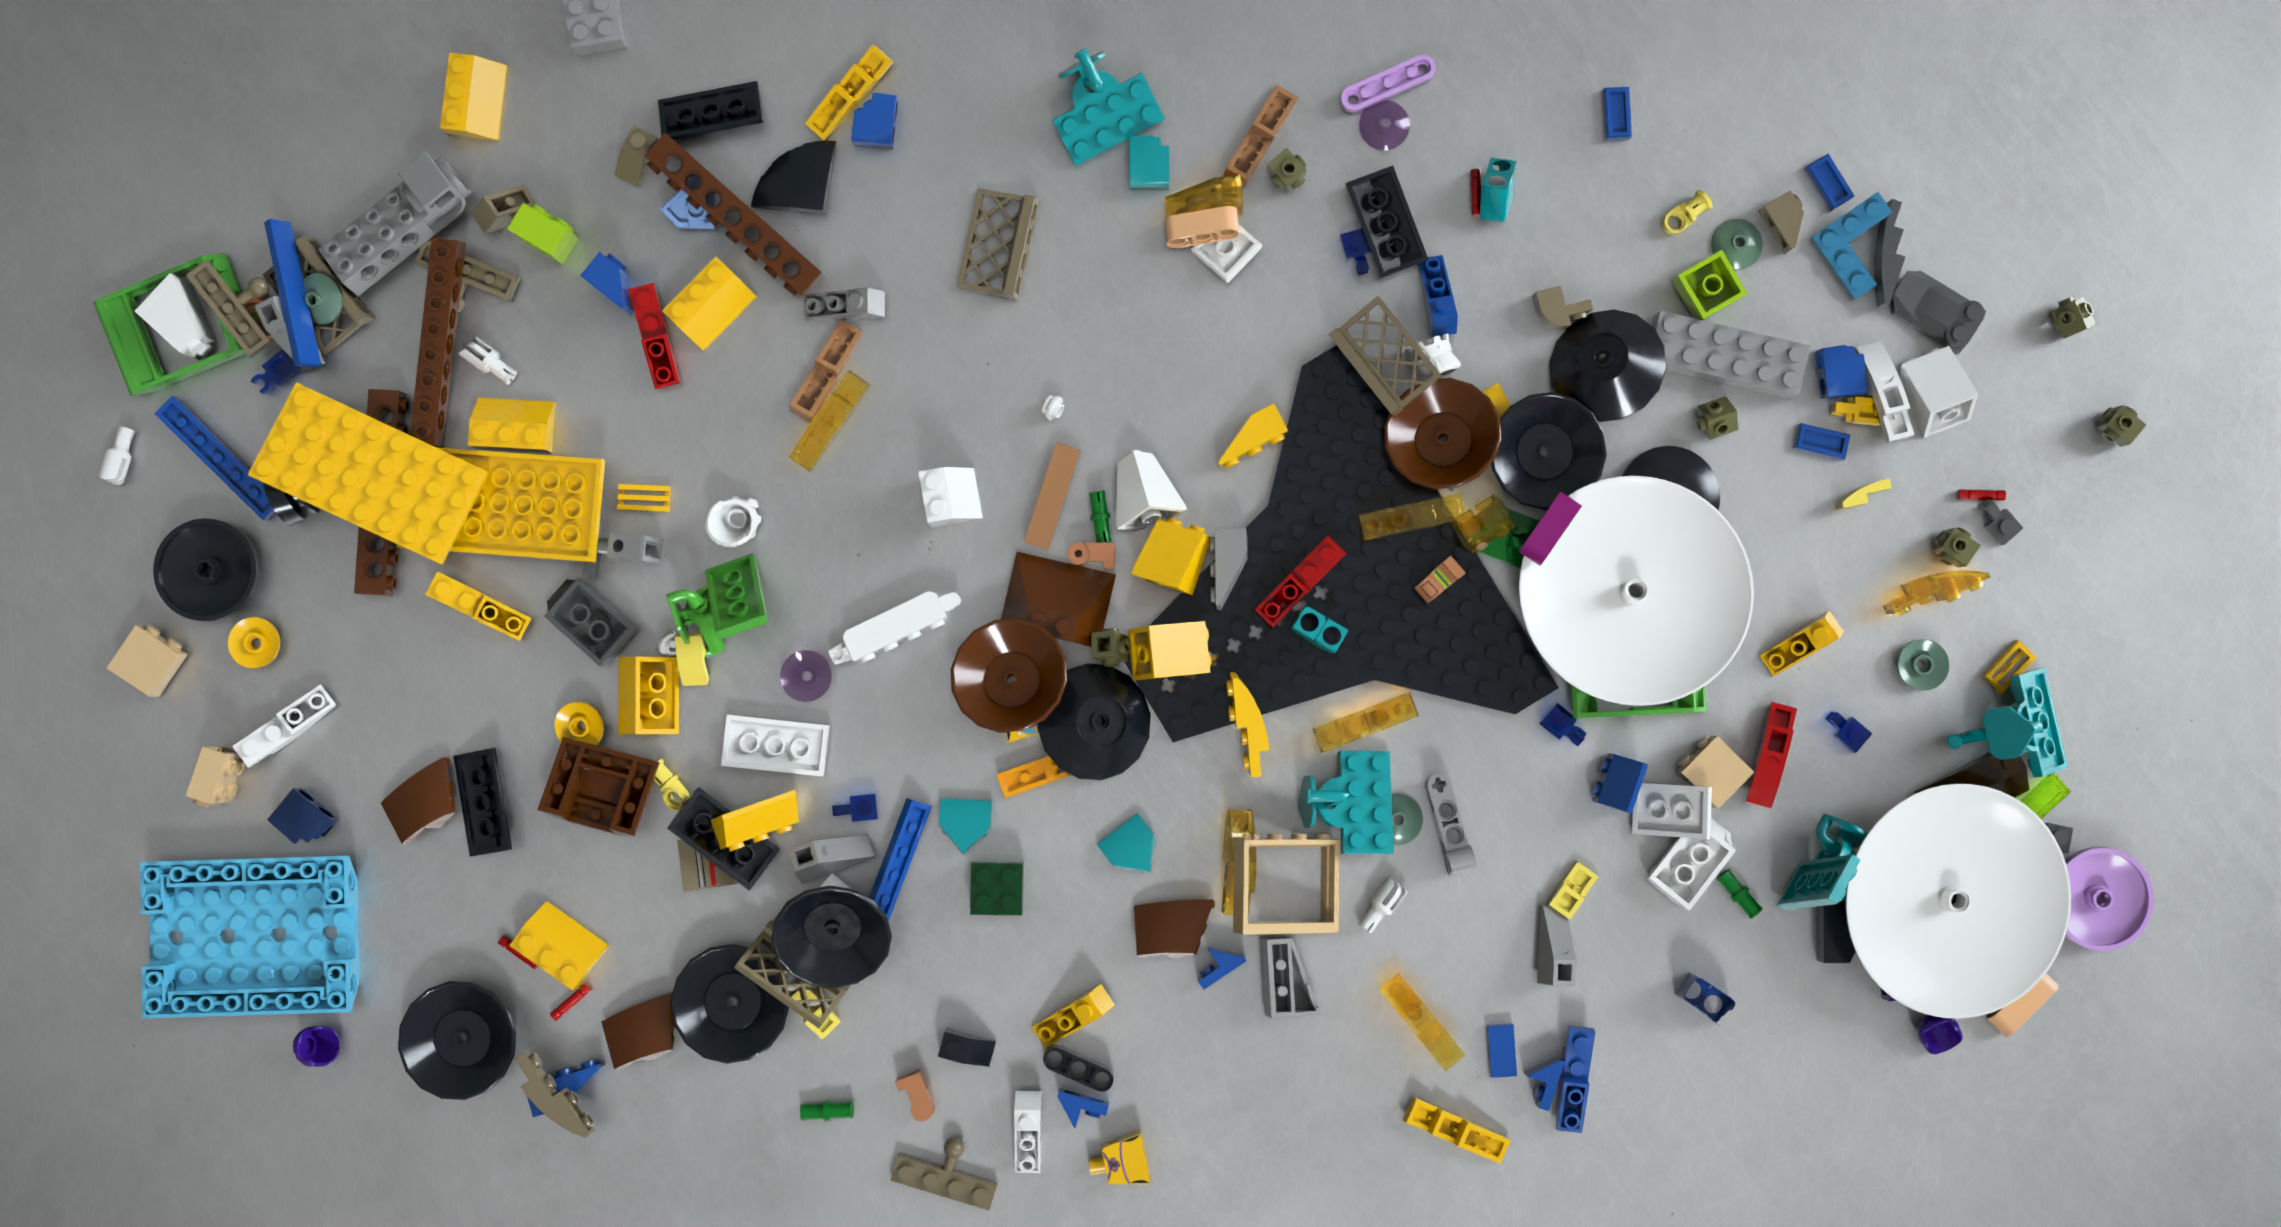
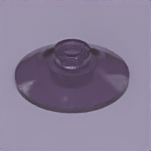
(1384, 137)
(792, 676)

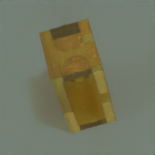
(1490, 523)

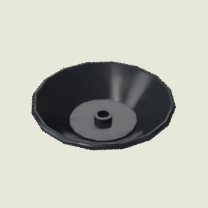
(1627, 378)
(1573, 442)
(1071, 728)
(827, 954)
(709, 1021)
(432, 1045)

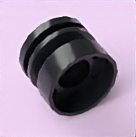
(288, 507)

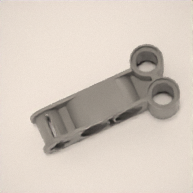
(1459, 855)

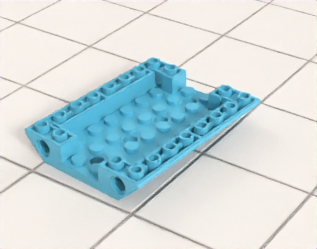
(254, 970)

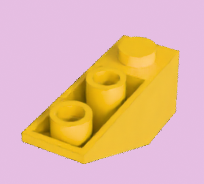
(1259, 430)
(1802, 643)
(1073, 1016)

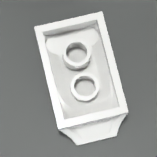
(1692, 866)

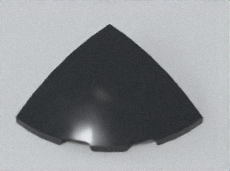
(798, 180)

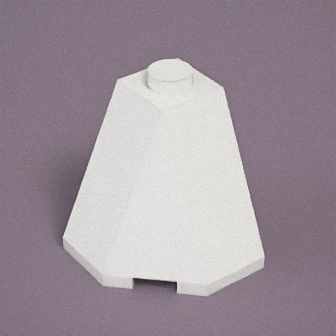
(1144, 492)

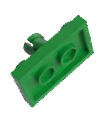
(1507, 548)

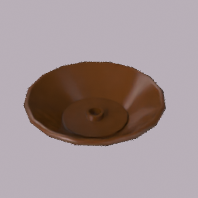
(1448, 410)
(1002, 651)

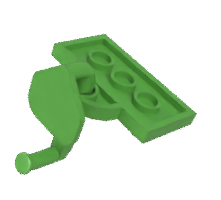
(725, 606)

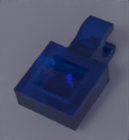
(1356, 247)
(1561, 722)
(1850, 732)
(860, 807)

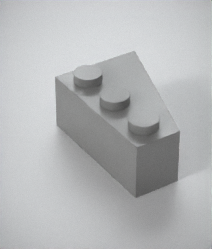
(1284, 980)

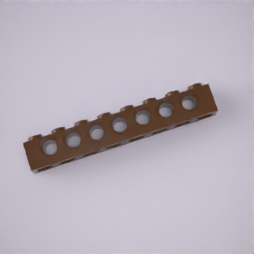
(668, 149)
(437, 340)
(367, 555)

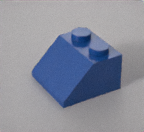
(609, 278)
(1619, 782)

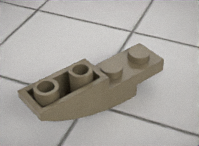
(558, 1106)

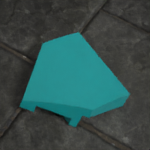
(965, 821)
(1130, 846)

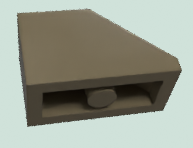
(631, 161)
(500, 208)
(1784, 219)

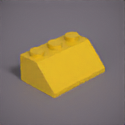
(473, 97)
(709, 303)
(512, 425)
(648, 695)
(756, 821)
(559, 945)

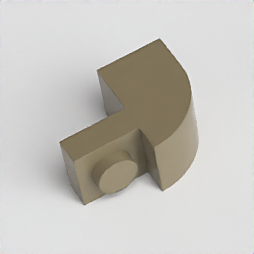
(1553, 310)

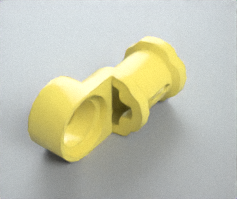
(1686, 213)
(670, 783)

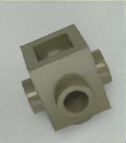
(1287, 162)
(2073, 316)
(1717, 418)
(2120, 425)
(1955, 547)
(1110, 647)

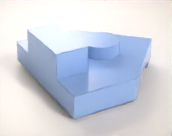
(683, 213)

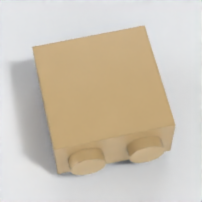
(147, 660)
(1714, 767)
(215, 776)

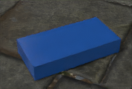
(1617, 113)
(1829, 182)
(1821, 441)
(1501, 1050)

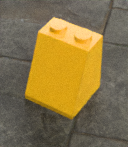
(1173, 556)
(1169, 650)

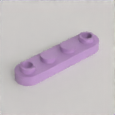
(1388, 83)

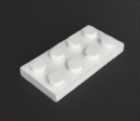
(775, 745)

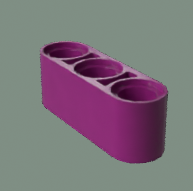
(1550, 528)

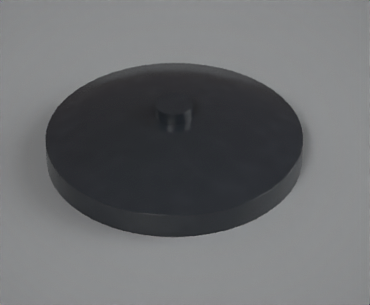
(1679, 467)
(206, 570)

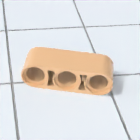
(1201, 227)
(2013, 1016)

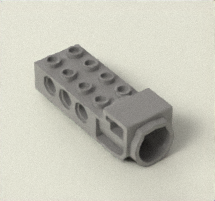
(397, 223)

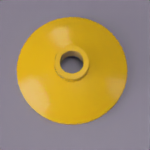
(242, 642)
(568, 723)

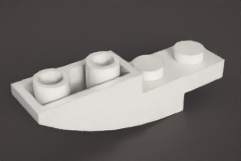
(1887, 392)
(285, 726)

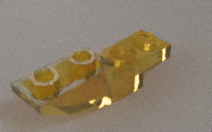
(1413, 516)
(1942, 585)
(1365, 722)
(1237, 823)
(1422, 1022)

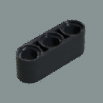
(1087, 1077)

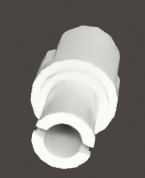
(487, 360)
(117, 459)
(1383, 903)

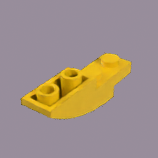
(478, 605)
(1248, 716)

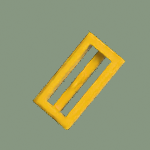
(622, 497)
(1993, 682)

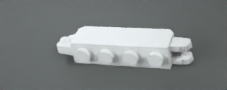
(893, 626)

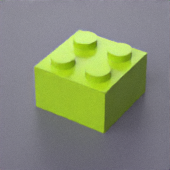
(541, 232)
(1709, 286)

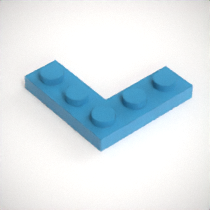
(1836, 248)

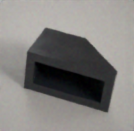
(966, 1048)

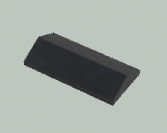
(711, 110)
(1387, 222)
(482, 802)
(695, 828)

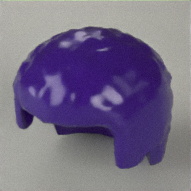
(1939, 1034)
(316, 1046)

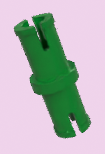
(1100, 516)
(1739, 893)
(826, 1111)

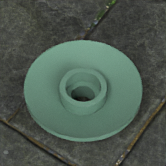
(1725, 238)
(327, 295)
(1935, 664)
(1412, 819)

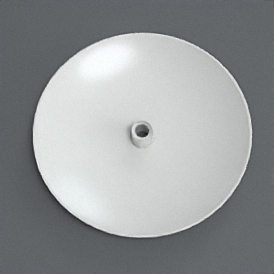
(1689, 581)
(2006, 909)

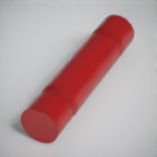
(1475, 191)
(1964, 494)
(505, 942)
(570, 1002)

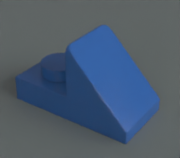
(1226, 961)
(1549, 1075)
(1074, 1102)

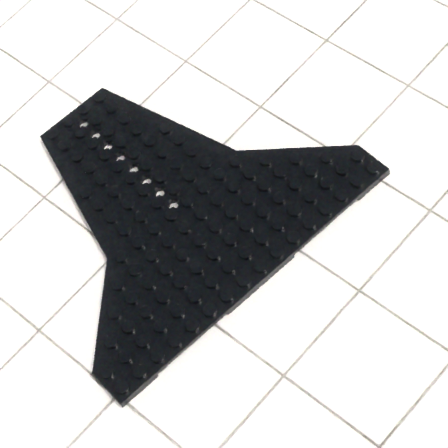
(1326, 476)

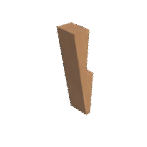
(1261, 135)
(825, 371)
(1052, 495)

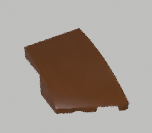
(421, 802)
(1171, 927)
(640, 1032)

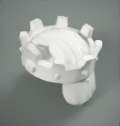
(1438, 353)
(732, 521)

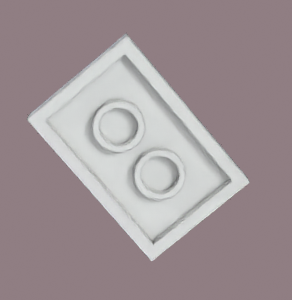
(1673, 811)

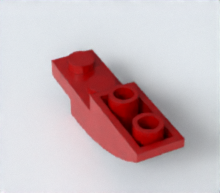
(655, 335)
(1300, 581)
(1771, 755)

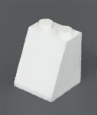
(179, 317)
(1938, 391)
(950, 495)

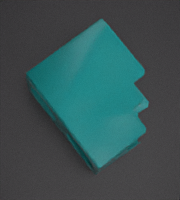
(1148, 163)
(1497, 201)
(1317, 634)

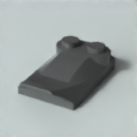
(1937, 310)
(589, 621)

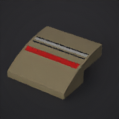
(698, 871)

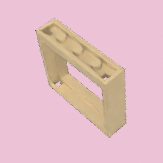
(1329, 885)

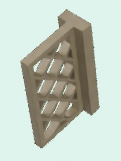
(1019, 242)
(351, 302)
(1367, 369)
(780, 991)

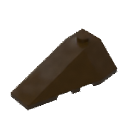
(2003, 775)

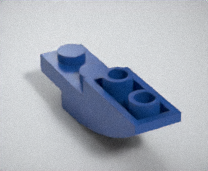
(1573, 1082)

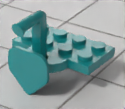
(1106, 113)
(2024, 727)
(1359, 802)
(1827, 875)

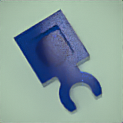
(278, 369)

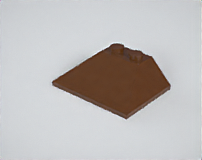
(1059, 597)
(598, 787)

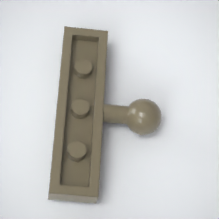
(478, 275)
(231, 308)
(945, 1180)

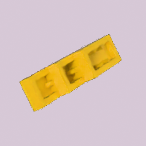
(849, 92)
(1456, 1130)

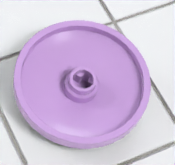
(2108, 898)

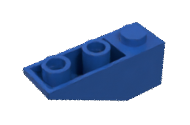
(1438, 297)
(573, 1080)

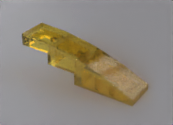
(829, 420)

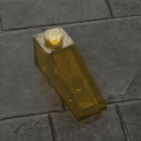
(1207, 195)

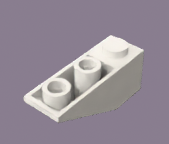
(1027, 1131)

